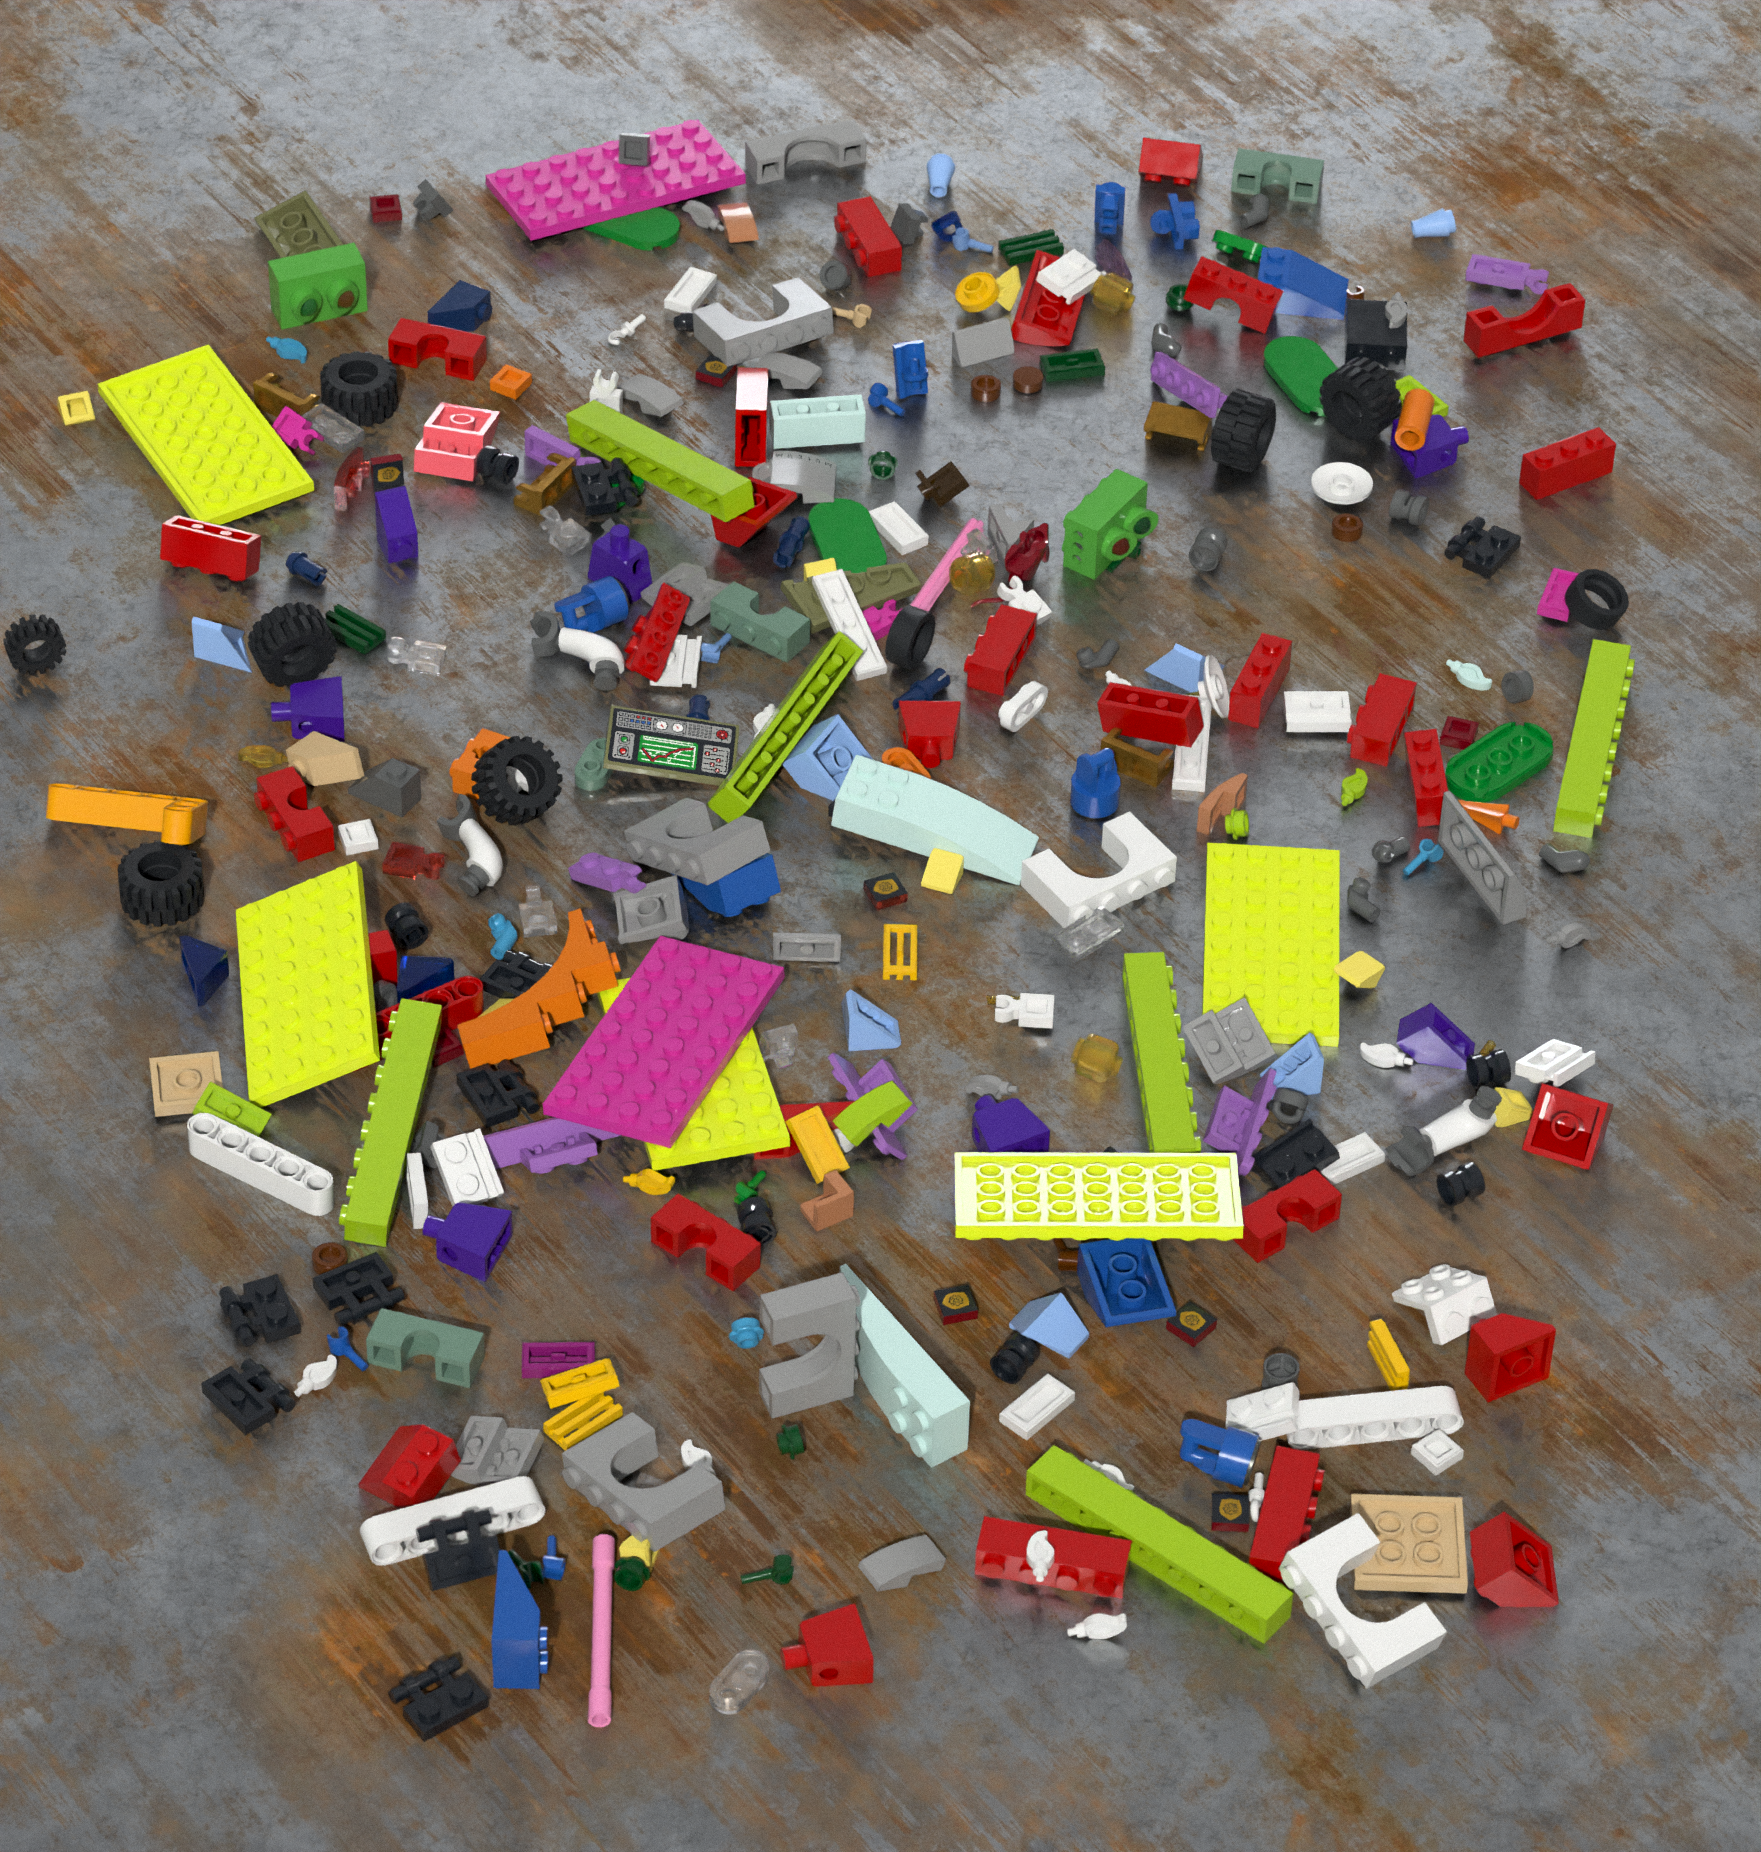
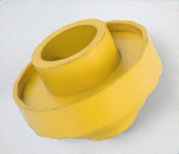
(977, 292)

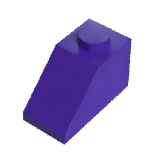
(396, 525)
(1434, 1039)

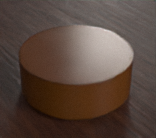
(1027, 379)
(985, 388)
(1347, 527)
(328, 1257)

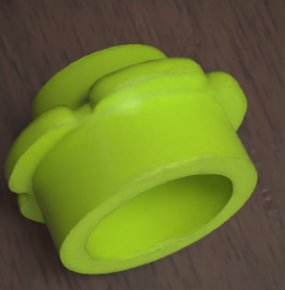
(1237, 823)

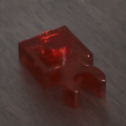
(409, 860)

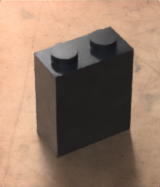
(1370, 336)

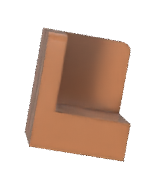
(832, 1206)

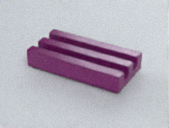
(548, 1366)

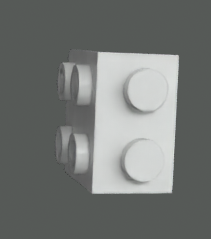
(1449, 1299)

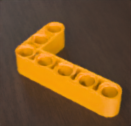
(177, 817)

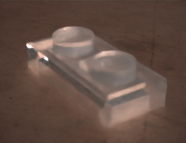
(336, 429)
(1088, 934)

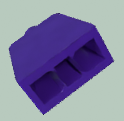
(1439, 447)
(622, 559)
(313, 707)
(1008, 1127)
(471, 1237)

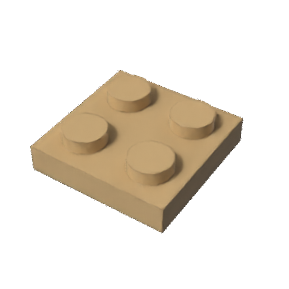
(181, 1080)

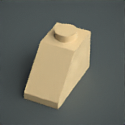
(324, 760)

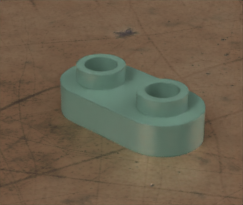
(589, 769)

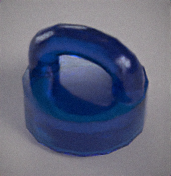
(944, 222)

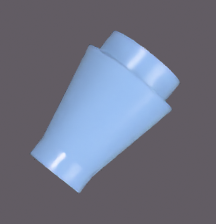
(940, 171)
(1436, 224)

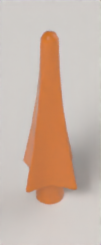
(1491, 815)

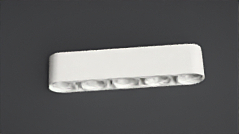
(261, 1164)
(1375, 1417)
(393, 1534)

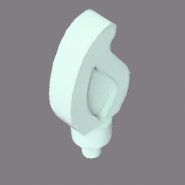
(1469, 675)

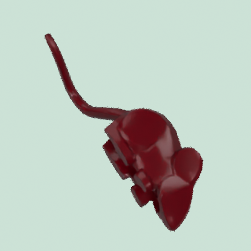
(1025, 557)

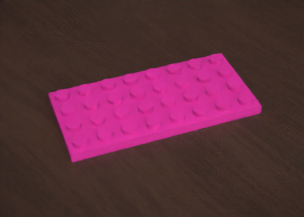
(595, 188)
(664, 1041)

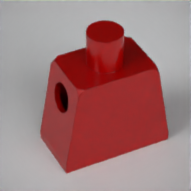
(929, 729)
(832, 1649)

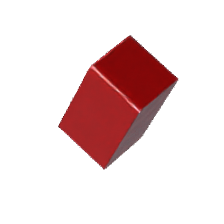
(383, 957)

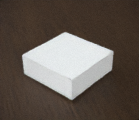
(358, 837)
(1437, 1452)

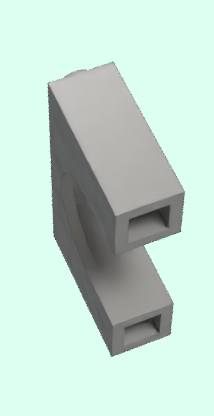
(801, 319)
(686, 845)
(828, 1370)
(648, 1513)

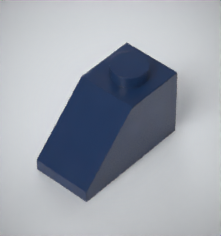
(462, 308)

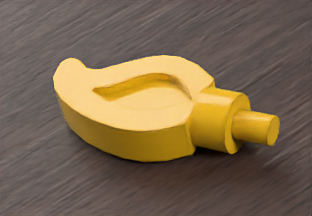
(650, 1182)

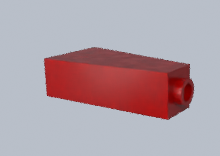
(751, 416)

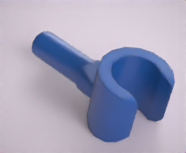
(879, 397)
(342, 1346)
(553, 1566)

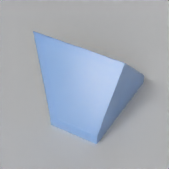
(219, 644)
(1180, 668)
(868, 1025)
(1300, 1067)
(1052, 1324)

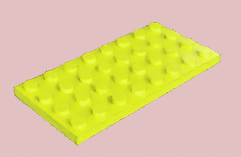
(205, 437)
(1274, 938)
(306, 985)
(734, 1117)
(1097, 1196)

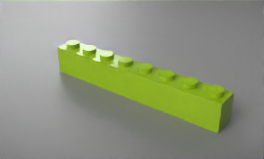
(661, 460)
(784, 728)
(1592, 739)
(1159, 1054)
(392, 1122)
(1160, 1544)

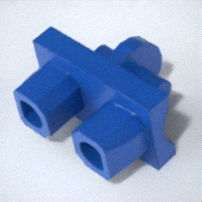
(1109, 207)
(1178, 221)
(910, 368)

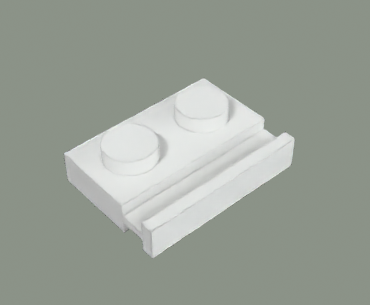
(1070, 276)
(682, 663)
(1317, 711)
(1554, 1062)
(467, 1168)
(1265, 1412)

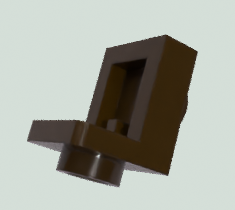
(943, 484)

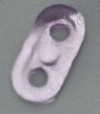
(1112, 260)

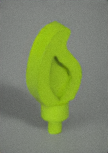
(1353, 787)

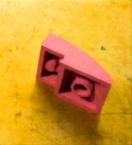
(454, 441)

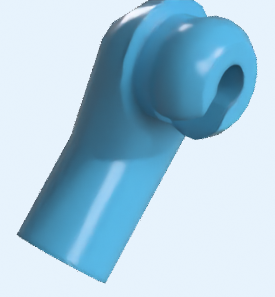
(503, 933)

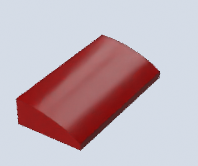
(1042, 315)

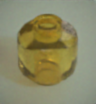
(1113, 293)
(972, 573)
(1096, 1058)

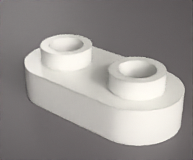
(1023, 706)

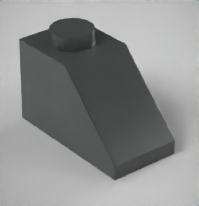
(389, 786)

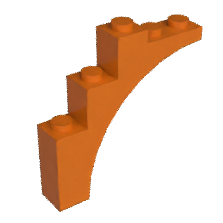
(553, 1000)

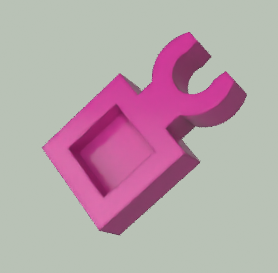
(295, 430)
(881, 620)

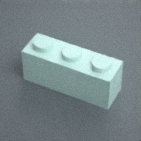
(817, 421)

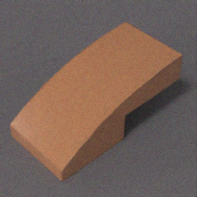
(738, 222)
(1221, 801)

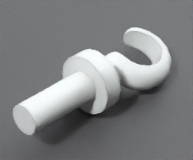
(627, 329)
(1256, 1496)

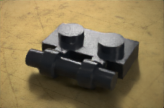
(595, 490)
(1491, 547)
(513, 975)
(489, 1097)
(353, 1281)
(271, 1311)
(240, 1402)
(462, 1561)
(443, 1707)

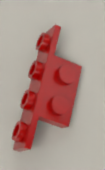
(656, 633)

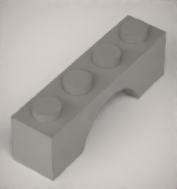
(835, 143)

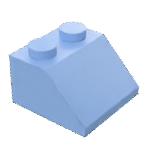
(824, 757)

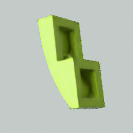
(878, 1106)

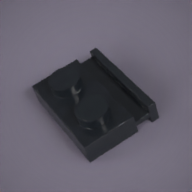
(1296, 1154)

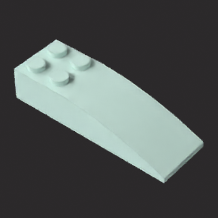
(927, 815)
(908, 1383)

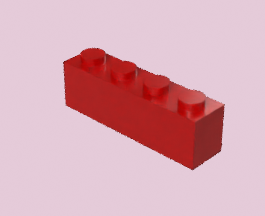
(1286, 1509)
(1080, 1559)

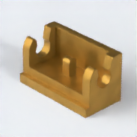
(273, 399)
(1178, 422)
(548, 486)
(1136, 761)

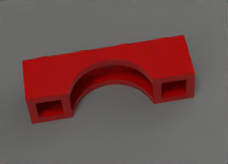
(1555, 313)

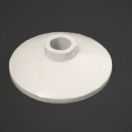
(1342, 483)
(1214, 687)

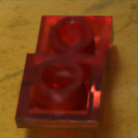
(350, 478)

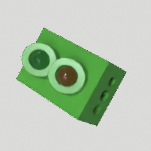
(317, 285)
(1107, 524)

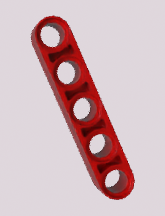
(460, 1003)

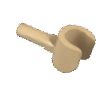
(858, 316)

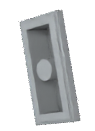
(982, 342)
(806, 947)

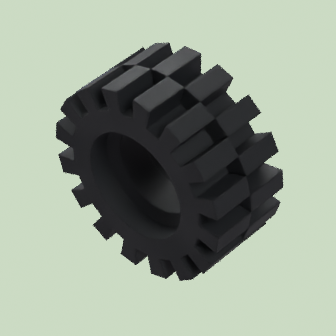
(32, 631)

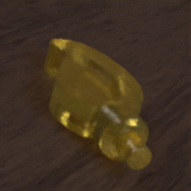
(262, 756)

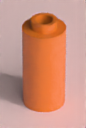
(1414, 419)

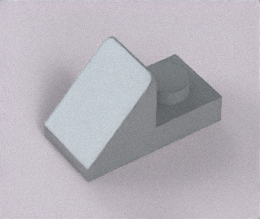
(1004, 530)

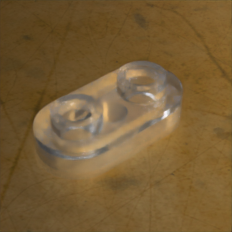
(735, 1684)

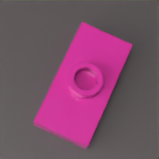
(1553, 599)

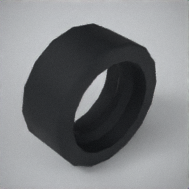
(1586, 610)
(910, 637)

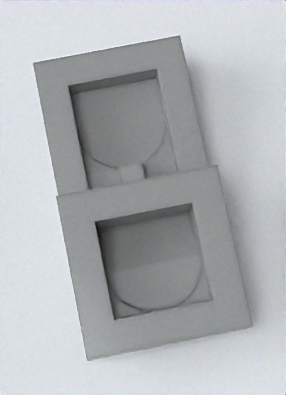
(791, 370)
(651, 394)
(897, 1563)

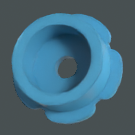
(746, 1332)

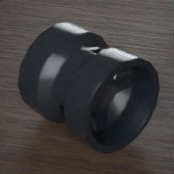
(494, 463)
(406, 926)
(1488, 1068)
(1464, 1182)
(756, 1219)
(1011, 1361)

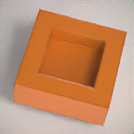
(510, 381)

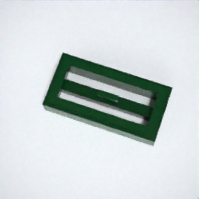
(1023, 248)
(1072, 365)
(355, 627)

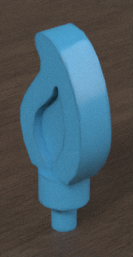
(288, 348)

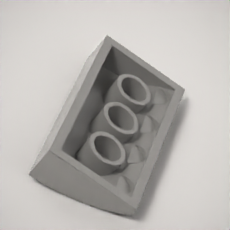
(1480, 862)

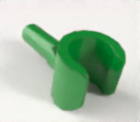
(748, 1190)

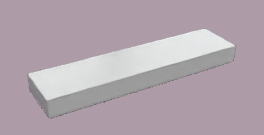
(848, 618)
(1191, 763)

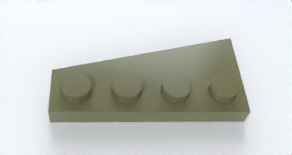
(869, 588)

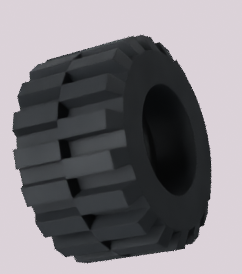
(360, 387)
(1360, 399)
(1243, 430)
(292, 644)
(535, 766)
(160, 883)

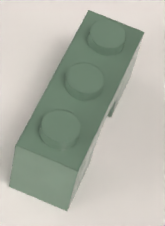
(1259, 168)
(778, 634)
(400, 1336)

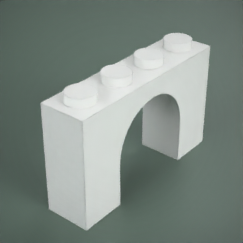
(1069, 896)
(1369, 1648)

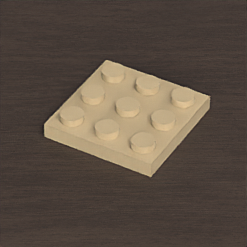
(1418, 1544)

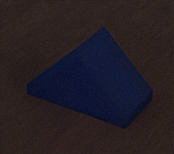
(204, 966)
(422, 974)

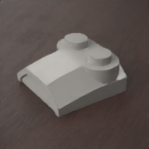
(652, 912)

